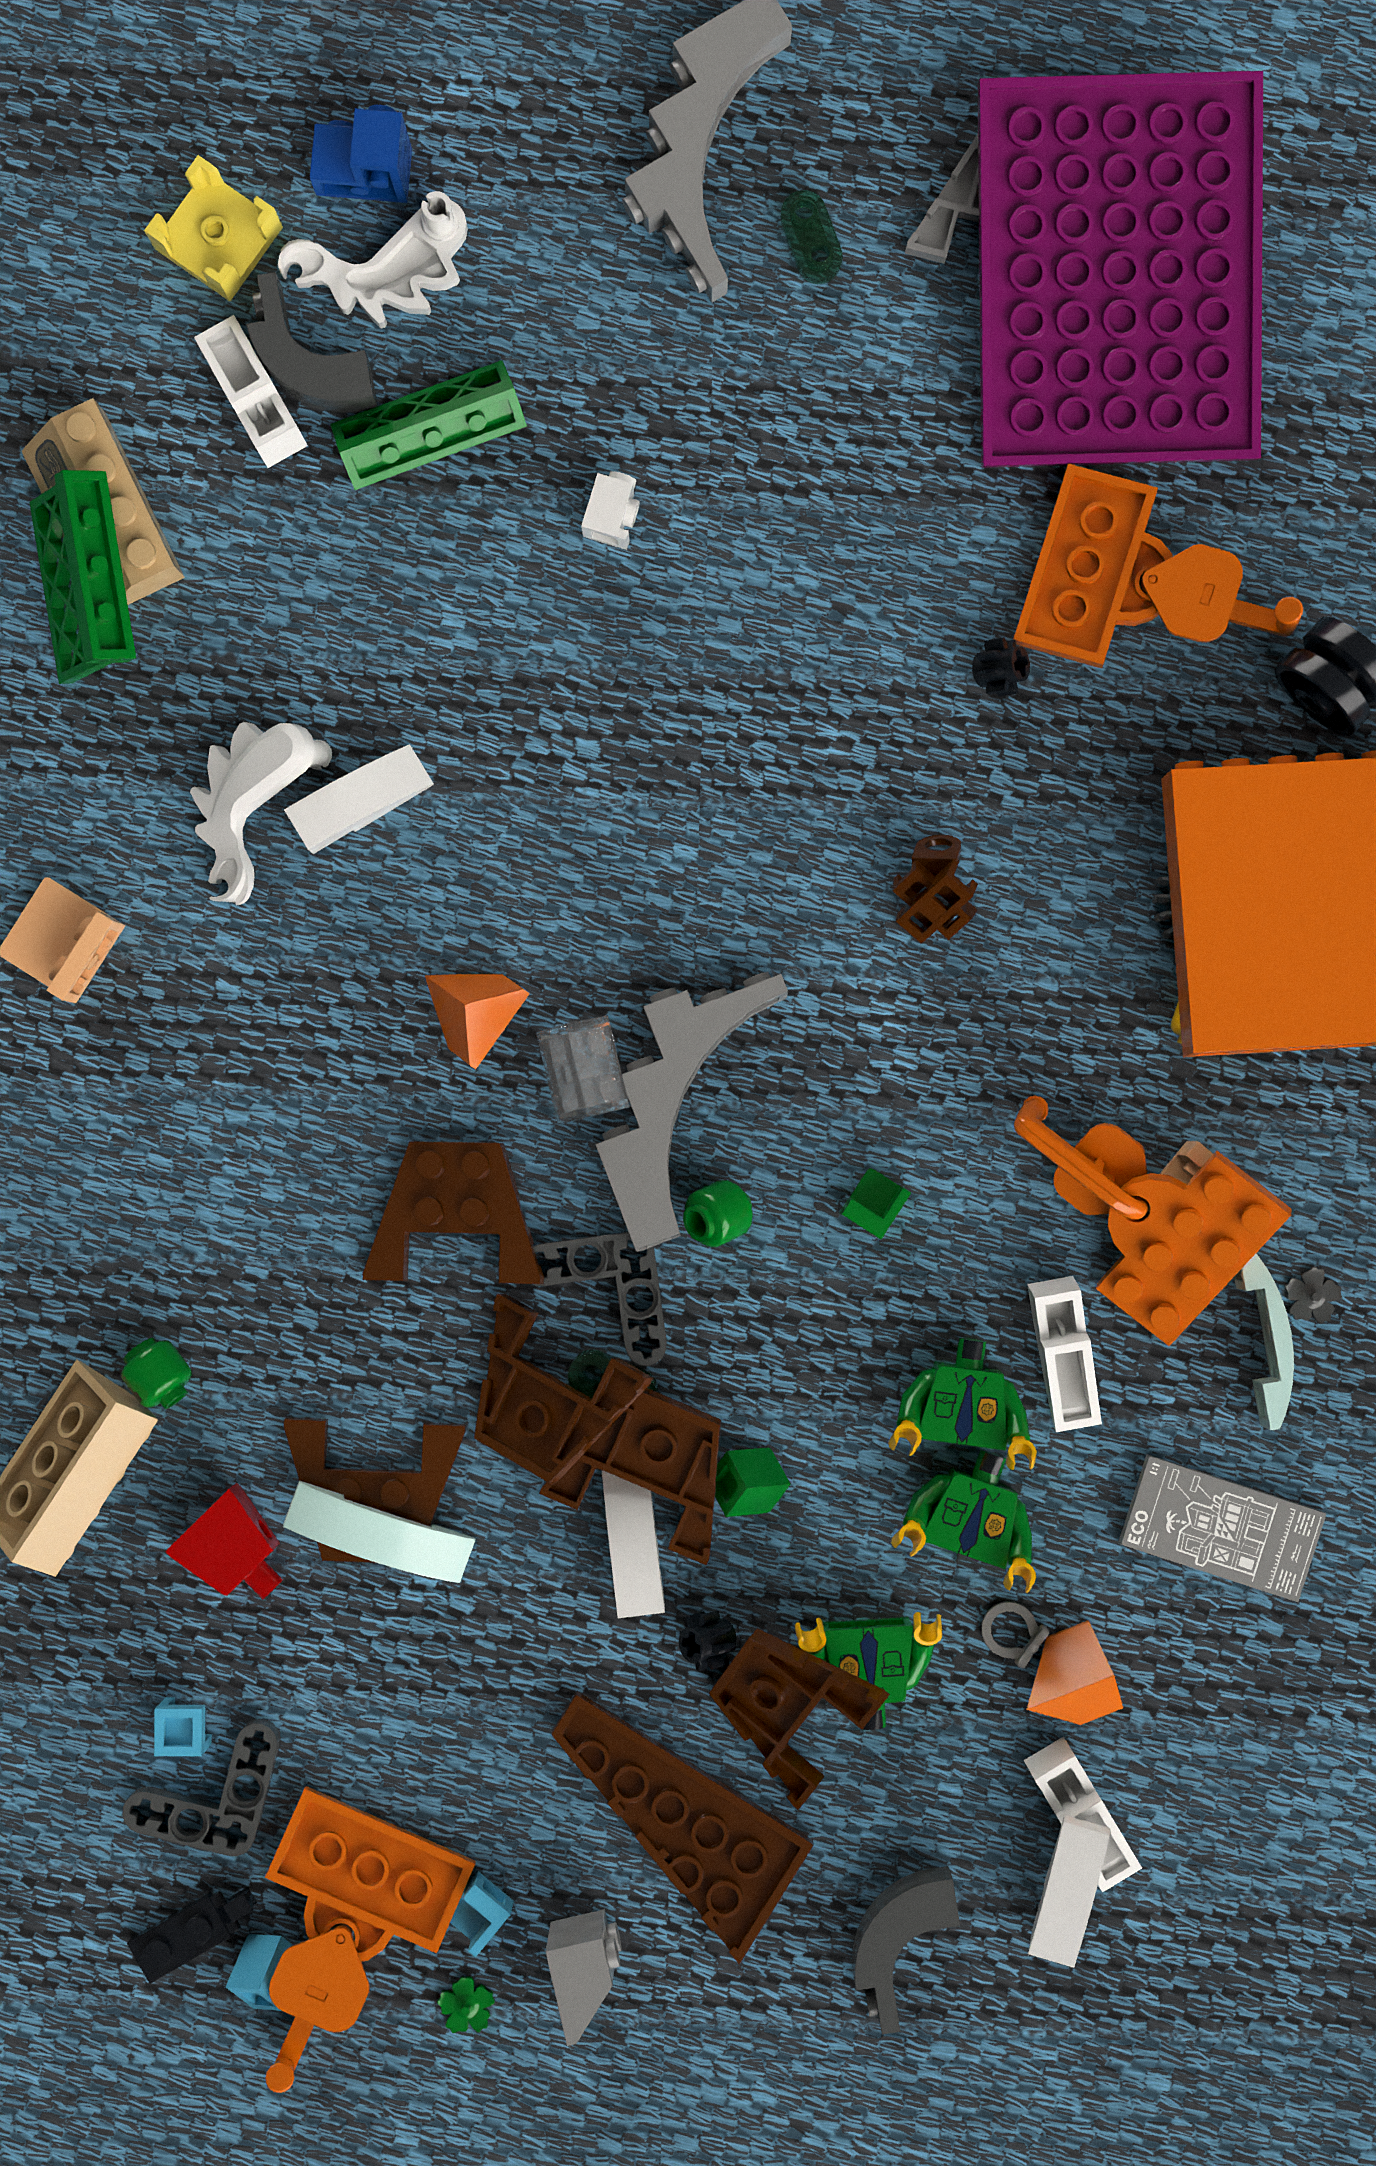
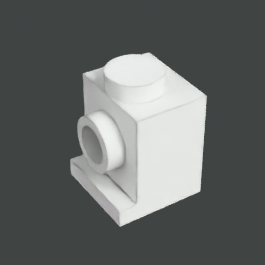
(611, 509)

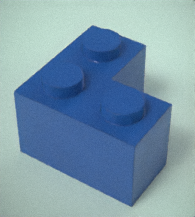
(363, 157)

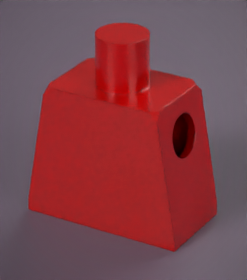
(229, 1546)

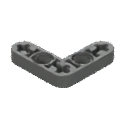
(611, 1266)
(231, 1808)

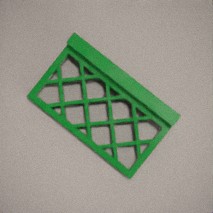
(91, 558)

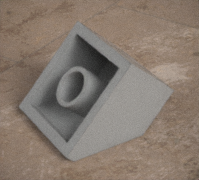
(582, 1967)

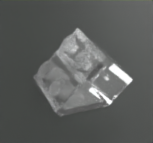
(582, 1069)

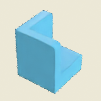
(180, 1729)
(481, 1912)
(255, 1969)

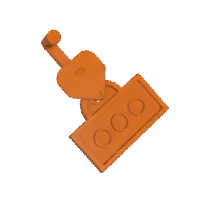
(1094, 569)
(1186, 1242)
(369, 1881)

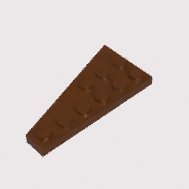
(701, 1833)

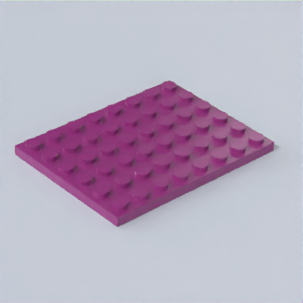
(1120, 268)

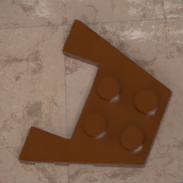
(454, 1191)
(534, 1414)
(664, 1451)
(397, 1492)
(774, 1690)

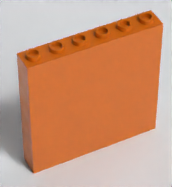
(1273, 903)

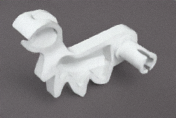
(409, 261)
(243, 782)

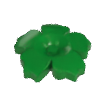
(466, 2005)

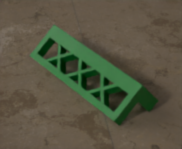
(430, 428)

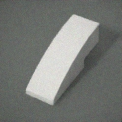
(250, 391)
(358, 798)
(1065, 1353)
(633, 1548)
(1073, 1795)
(1069, 1891)

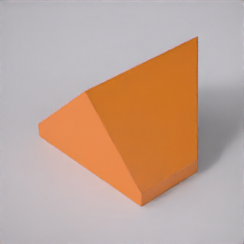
(474, 1010)
(1074, 1678)

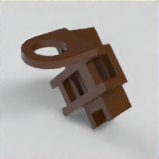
(936, 873)

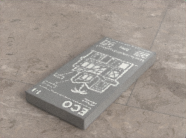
(1222, 1528)

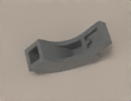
(321, 381)
(897, 1915)

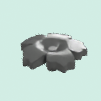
(1312, 1296)

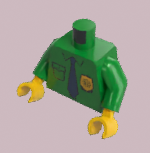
(965, 1407)
(973, 1518)
(877, 1652)

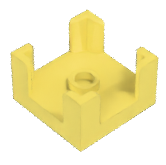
(215, 231)

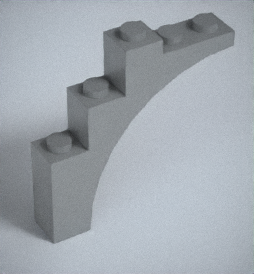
(710, 70)
(685, 1037)

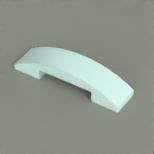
(1270, 1392)
(378, 1534)

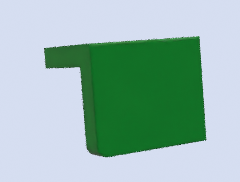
(875, 1203)
(749, 1482)

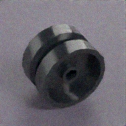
(1332, 675)

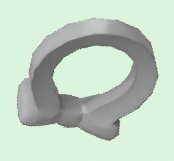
(1037, 1633)

